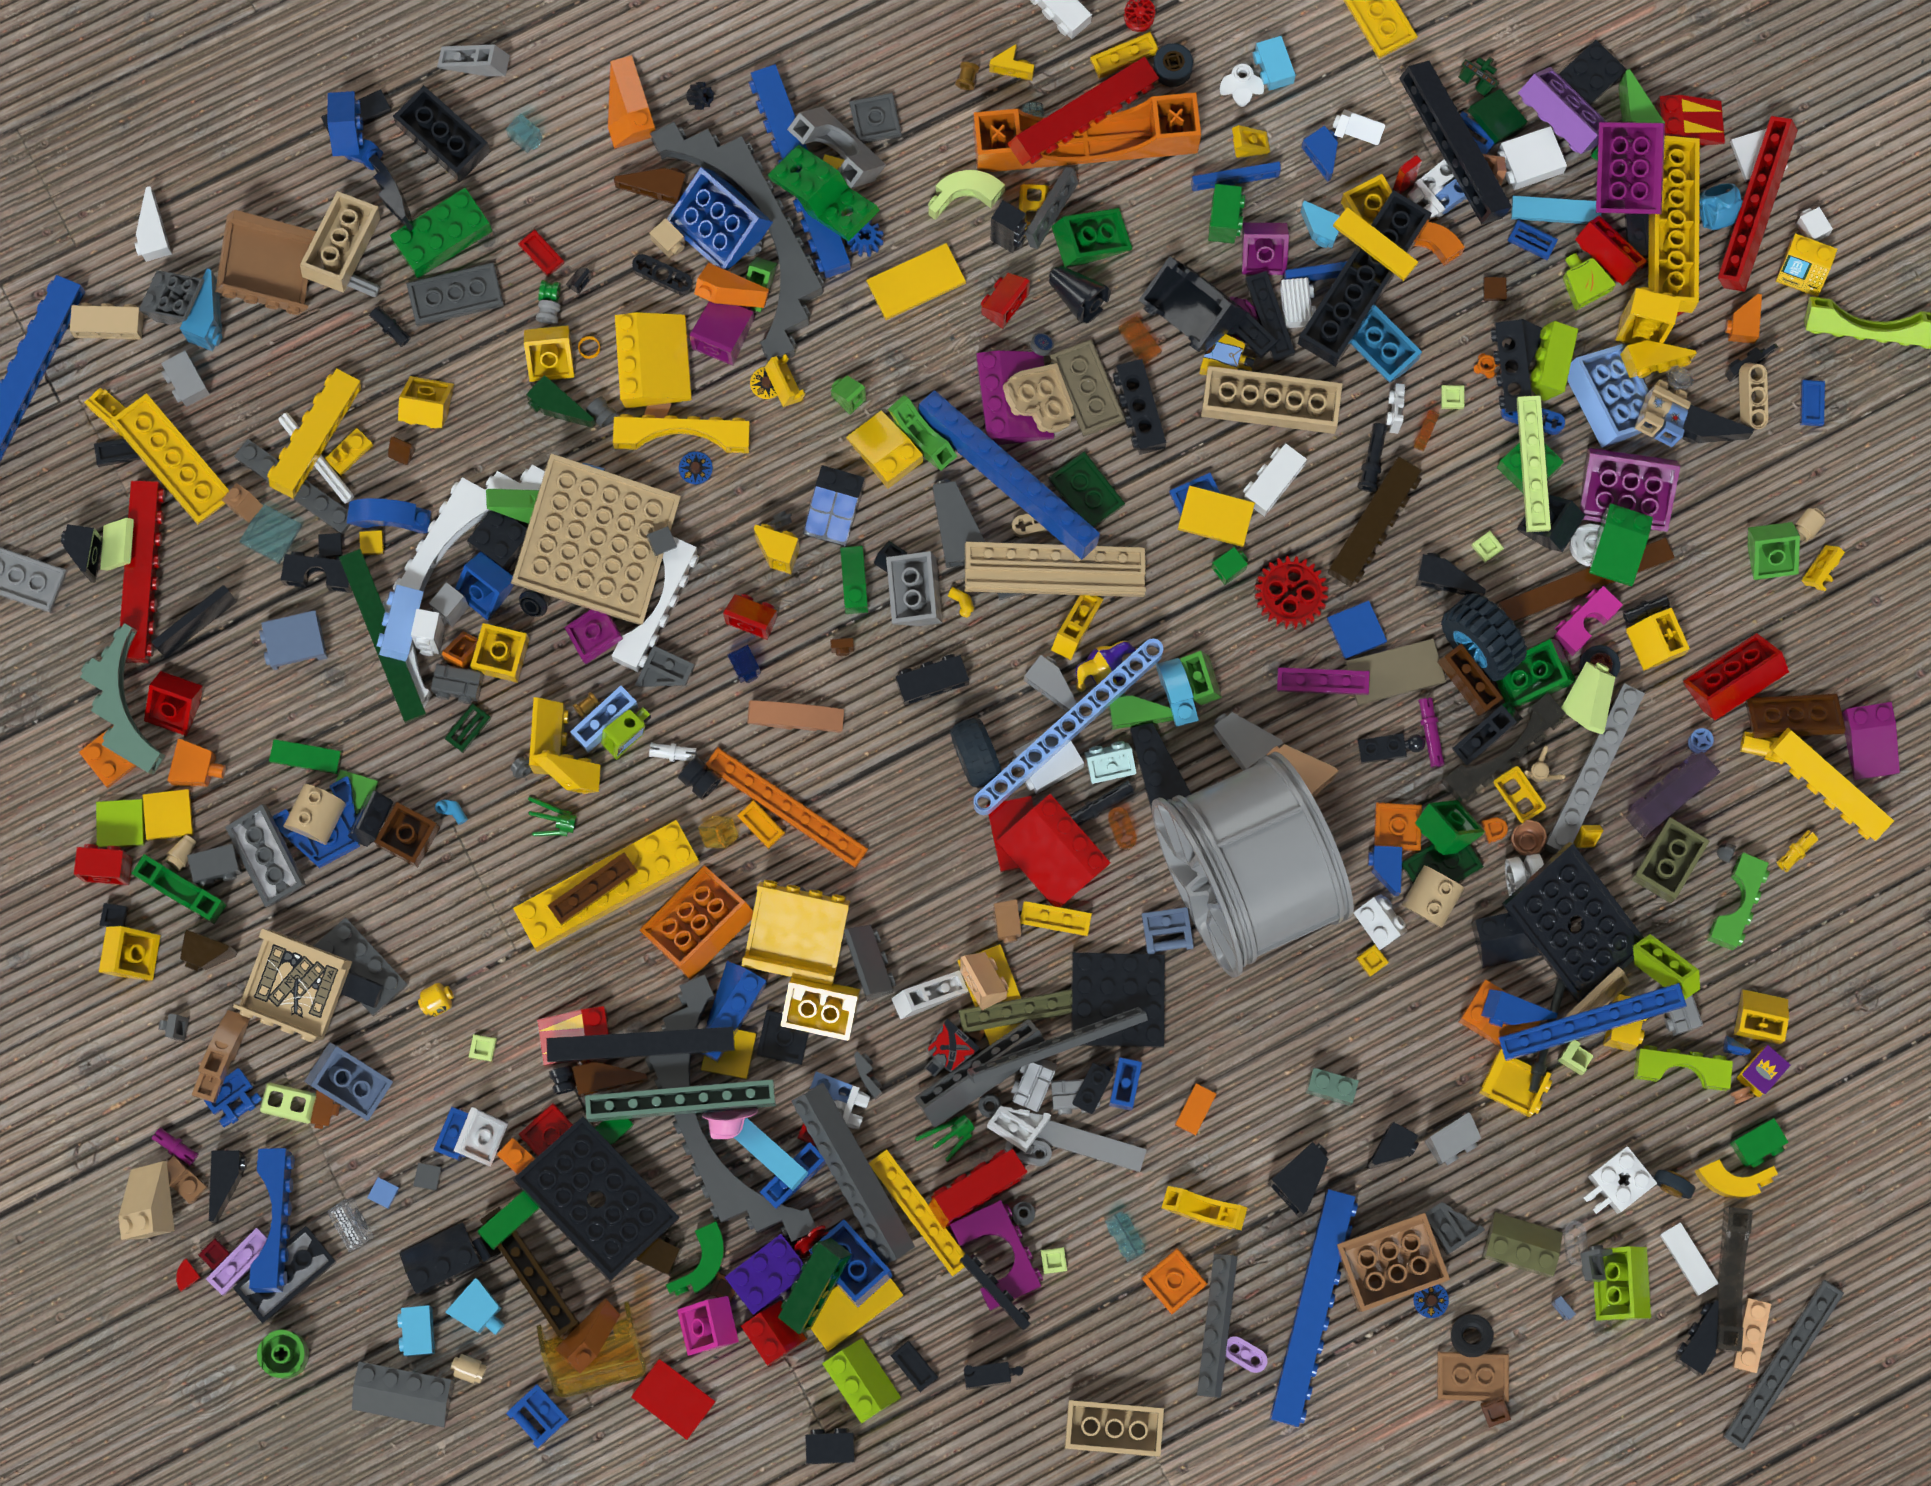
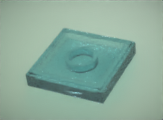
(270, 533)

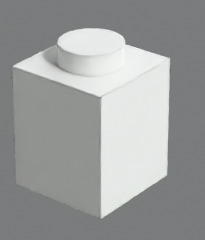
(1814, 224)

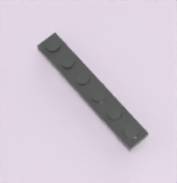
(308, 495)
(1217, 1325)

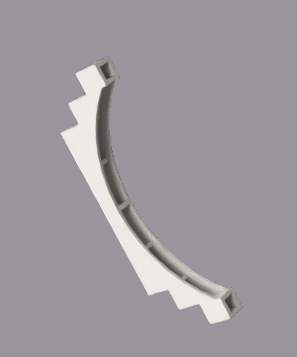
(457, 516)

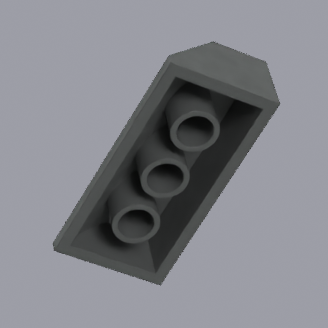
(402, 1394)

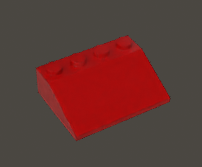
(1053, 851)

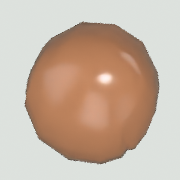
(1529, 838)

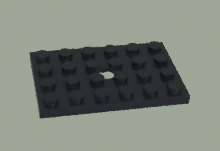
(1547, 902)
(587, 1163)

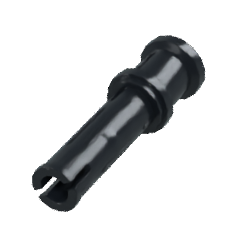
(1372, 467)

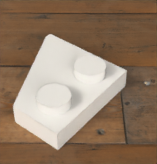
(1395, 417)

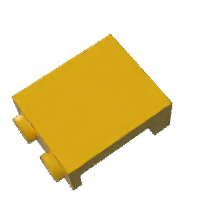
(1509, 1085)

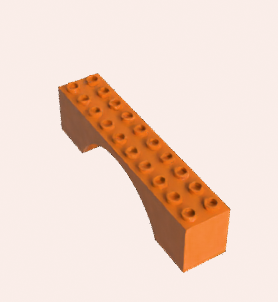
(1152, 129)

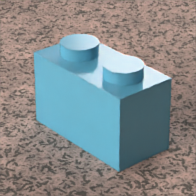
(1274, 63)
(416, 1331)

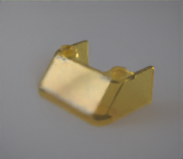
(616, 1363)

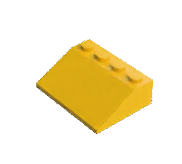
(652, 359)

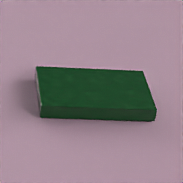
(1086, 490)
(1454, 866)

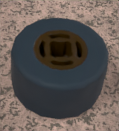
(1176, 72)

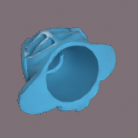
(1719, 207)

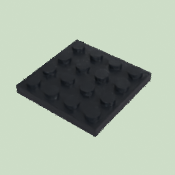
(1115, 984)

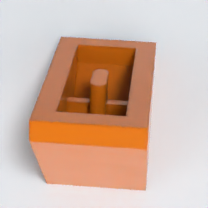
(460, 650)

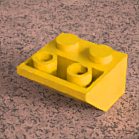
(778, 548)
(1657, 639)
(1762, 1017)

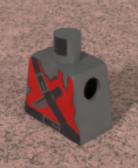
(950, 1049)

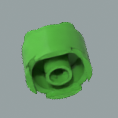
(273, 1345)

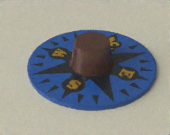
(695, 468)
(1431, 1301)

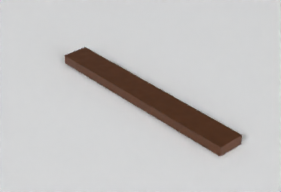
(1577, 585)

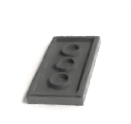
(455, 294)

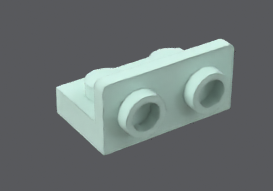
(1110, 762)

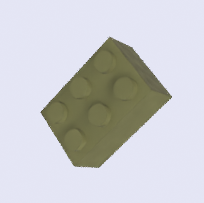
(1670, 860)

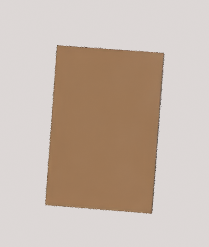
(1472, 1377)

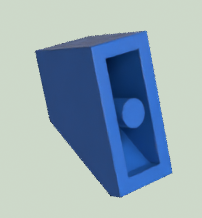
(1321, 150)
(1387, 867)

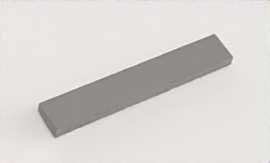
(1092, 1145)

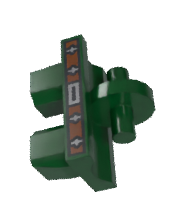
(1470, 70)

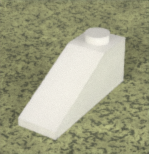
(150, 230)
(929, 994)

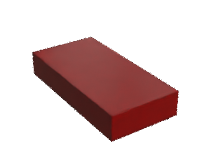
(541, 253)

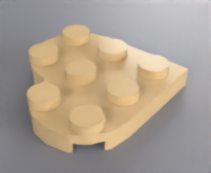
(1042, 395)

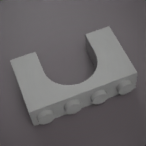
(819, 125)

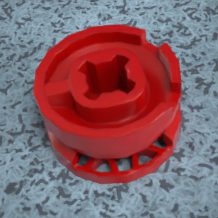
(1139, 15)

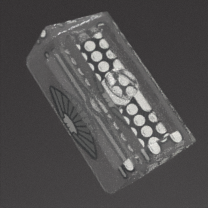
(350, 1224)

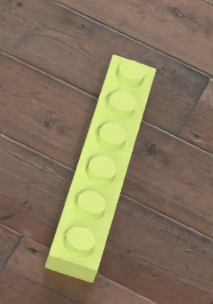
(1533, 464)

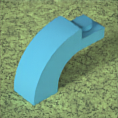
(1178, 691)

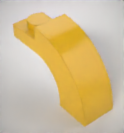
(1725, 1184)

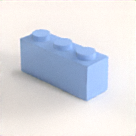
(399, 622)
(589, 730)

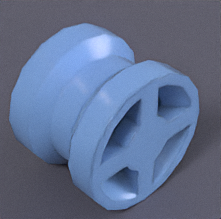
(1703, 737)

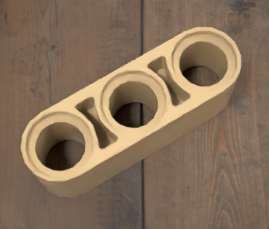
(1746, 387)

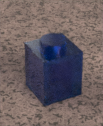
(744, 664)

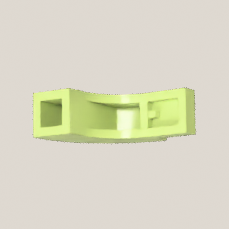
(966, 183)

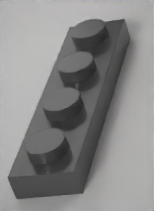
(1051, 208)

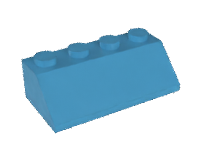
(1385, 346)

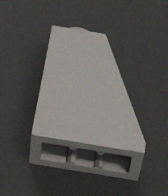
(1244, 739)

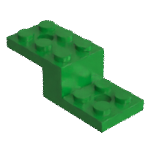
(823, 192)

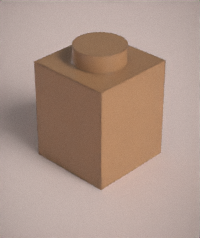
(242, 503)

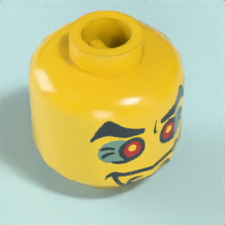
(435, 999)

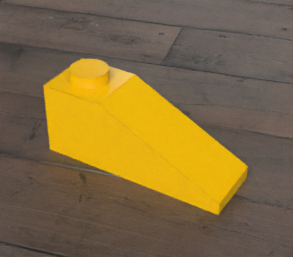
(1076, 625)

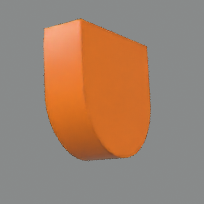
(1494, 829)

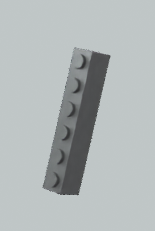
(957, 1090)

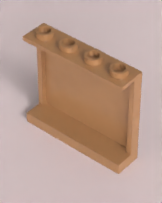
(263, 262)

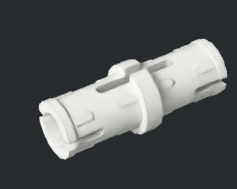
(672, 752)

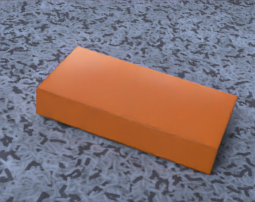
(1195, 1109)

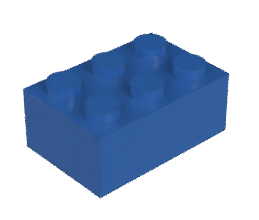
(864, 1270)

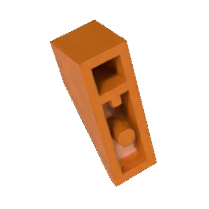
(728, 288)

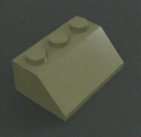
(1523, 1245)

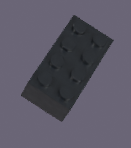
(441, 133)

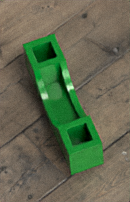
(178, 889)

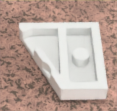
(1018, 1126)

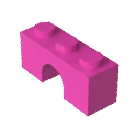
(1600, 605)

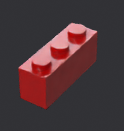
(1610, 250)

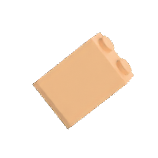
(1313, 771)

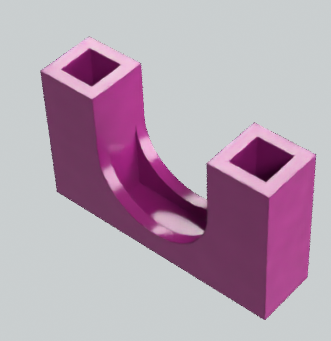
(996, 1221)

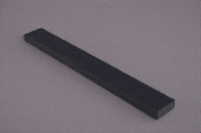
(640, 1044)

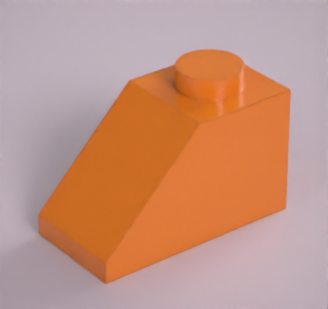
(1745, 322)

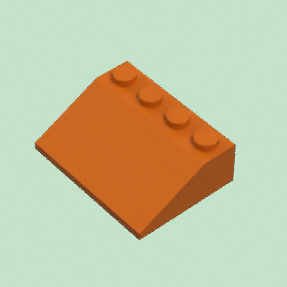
(697, 922)

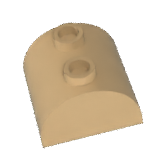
(315, 813)
(1433, 896)

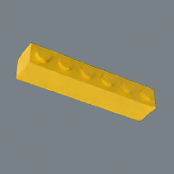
(314, 433)
(1831, 784)

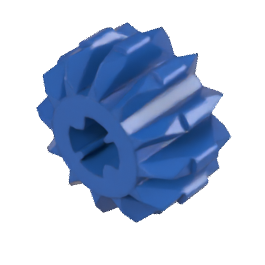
(867, 245)

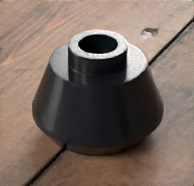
(533, 603)

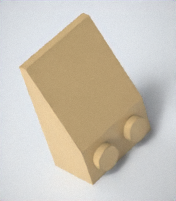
(146, 1203)

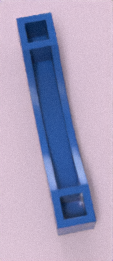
(268, 1269)

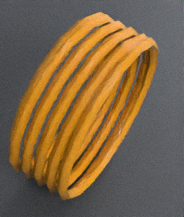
(591, 356)

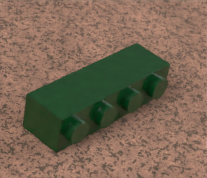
(814, 1285)

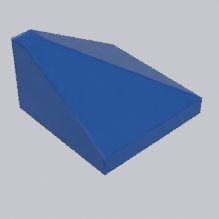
(1734, 1047)

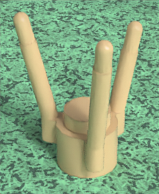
(1540, 770)

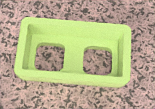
(285, 1109)

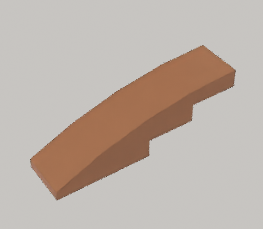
(795, 716)

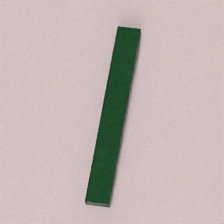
(373, 613)

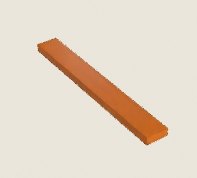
(786, 808)

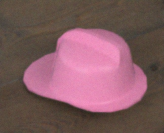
(727, 1123)

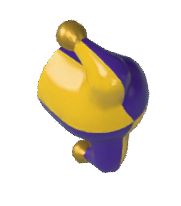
(1101, 663)

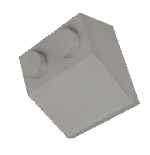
(1453, 1139)

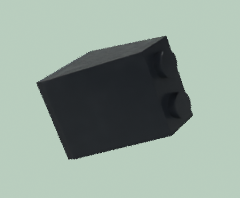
(1300, 1178)

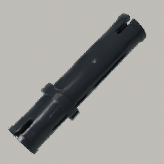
(1099, 805)

